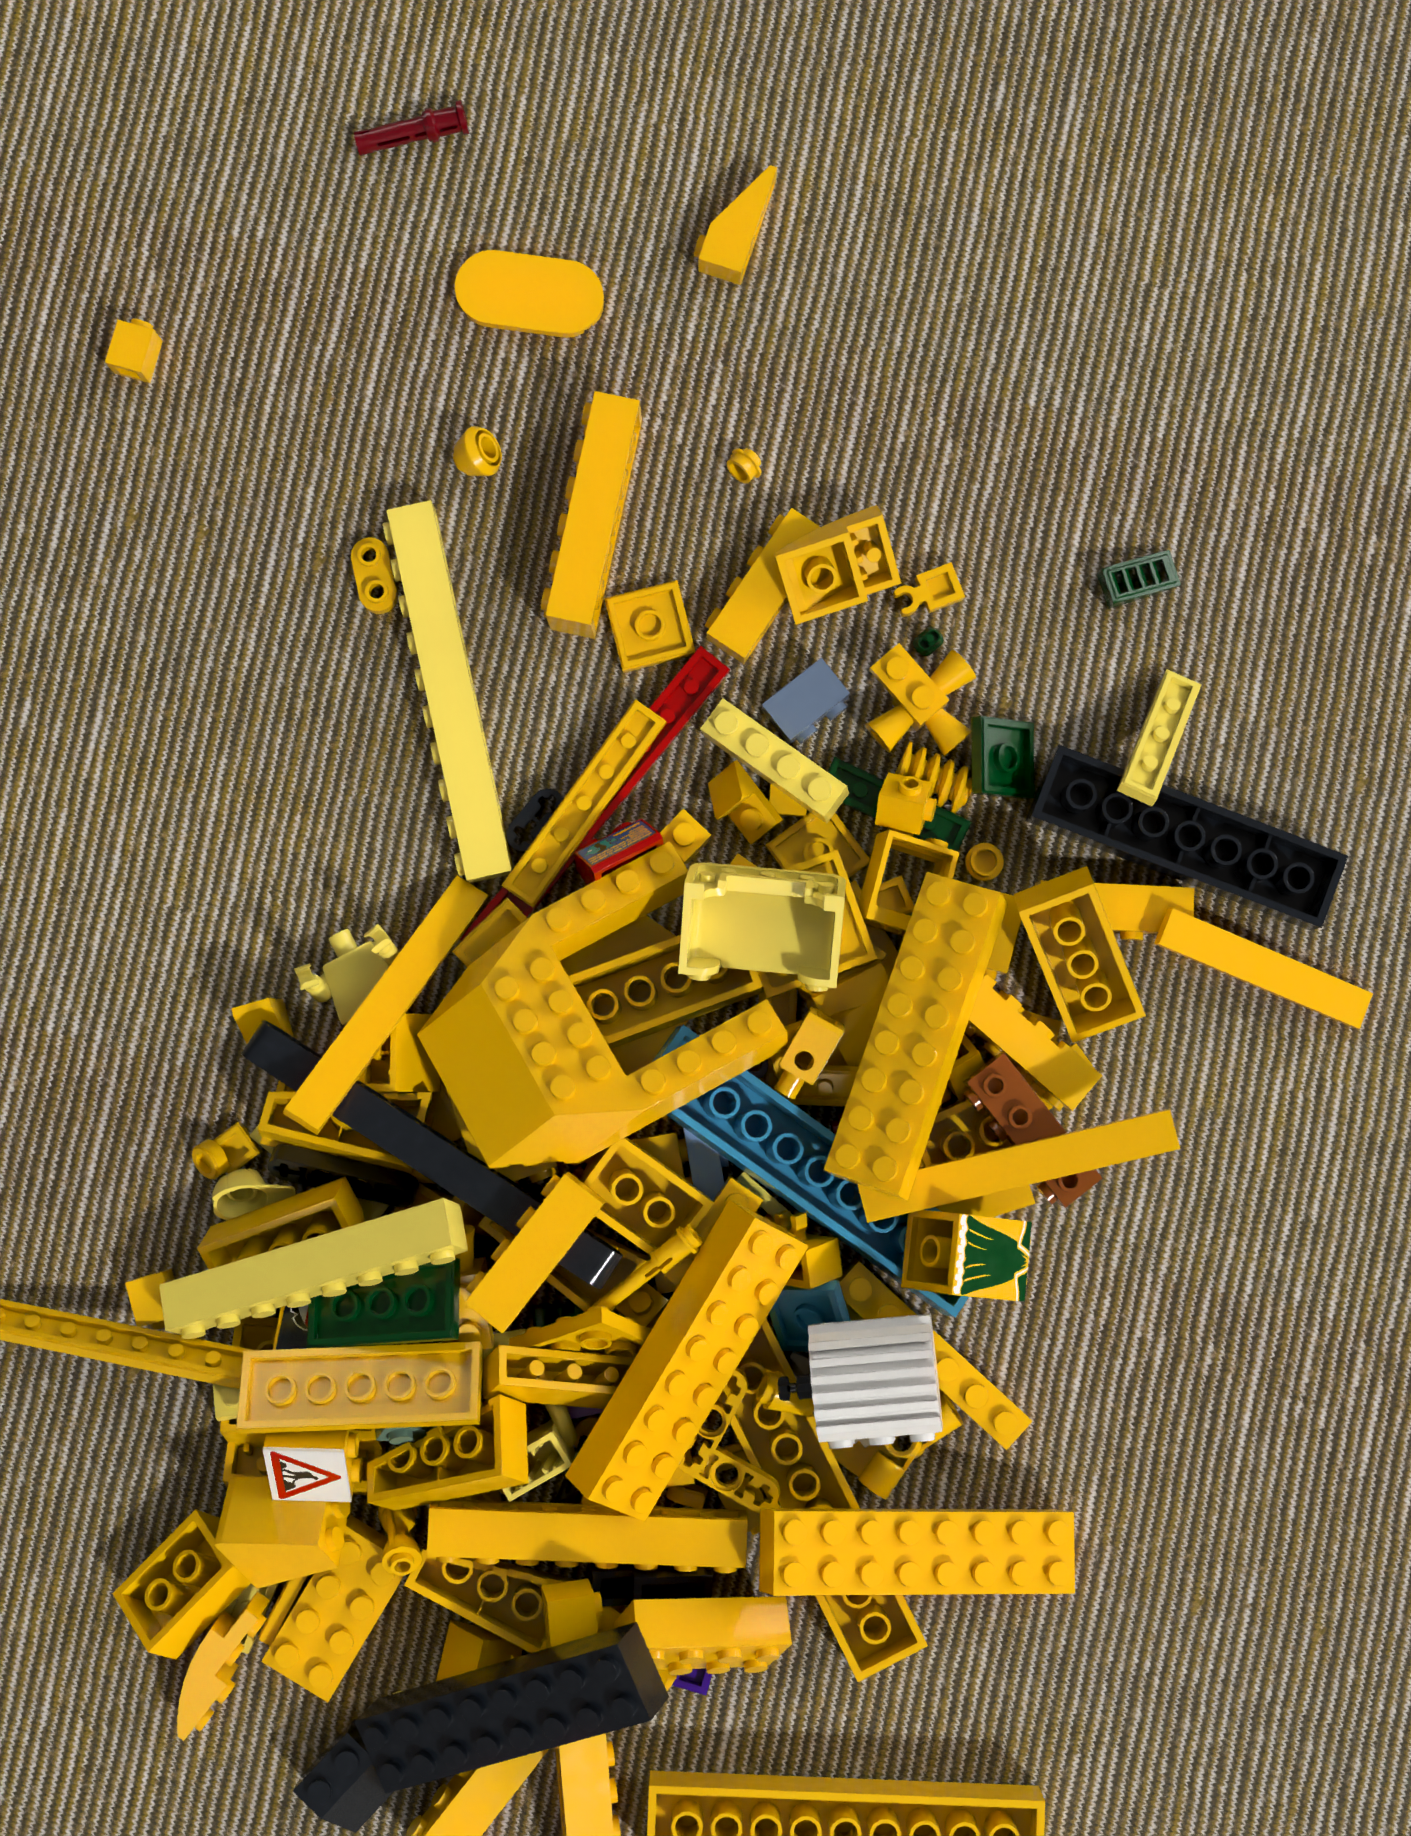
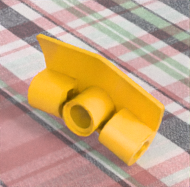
(884, 1465)

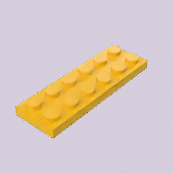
(360, 1387)

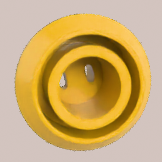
(477, 452)

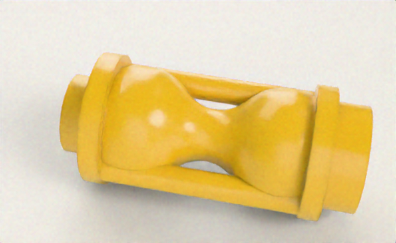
(401, 1550)

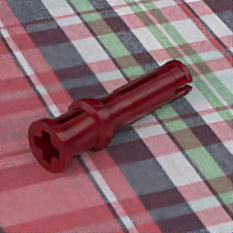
(429, 126)

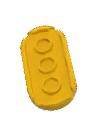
(529, 293)

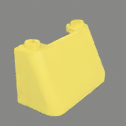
(762, 922)

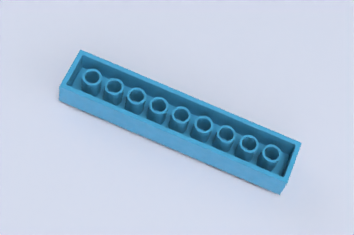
(788, 1156)

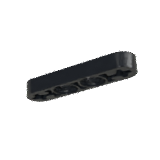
(305, 1167)

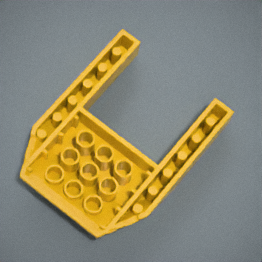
(532, 1060)

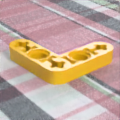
(714, 1455)

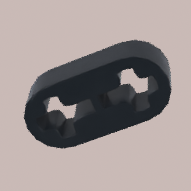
(528, 815)

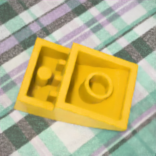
(837, 565)

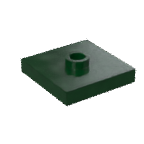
(1002, 757)

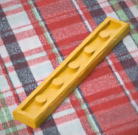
(584, 803)
(1263, 968)

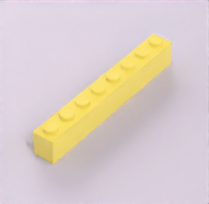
(314, 1268)

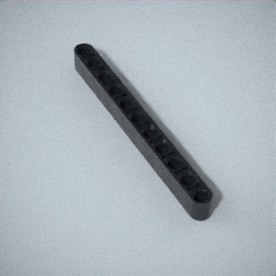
(426, 1150)

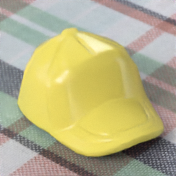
(245, 1192)

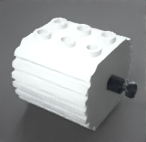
(871, 1380)

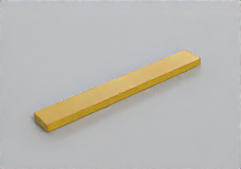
(385, 1006)
(1028, 1164)
(121, 1344)

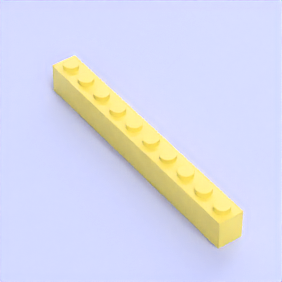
(449, 692)

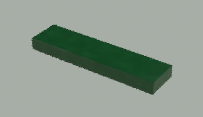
(864, 794)

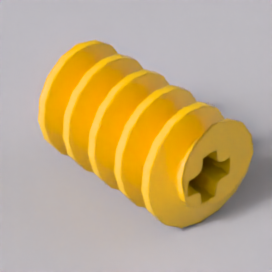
(945, 782)

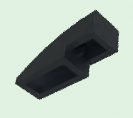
(627, 1583)

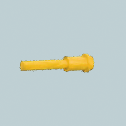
(662, 1259)

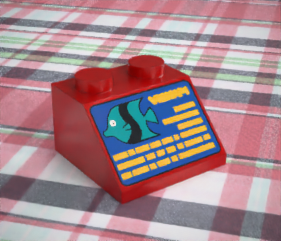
(624, 845)

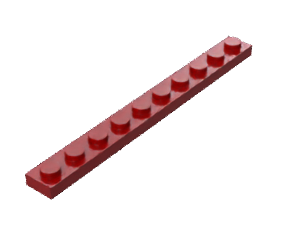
(676, 706)

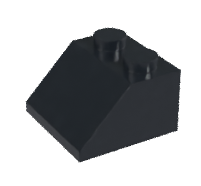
(343, 1783)

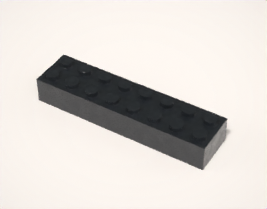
(1188, 840)
(513, 1708)

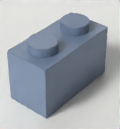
(806, 702)

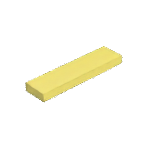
(1159, 738)

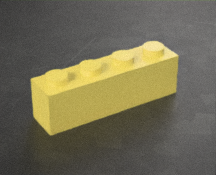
(774, 760)

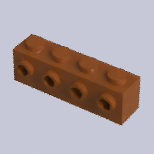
(1022, 1118)

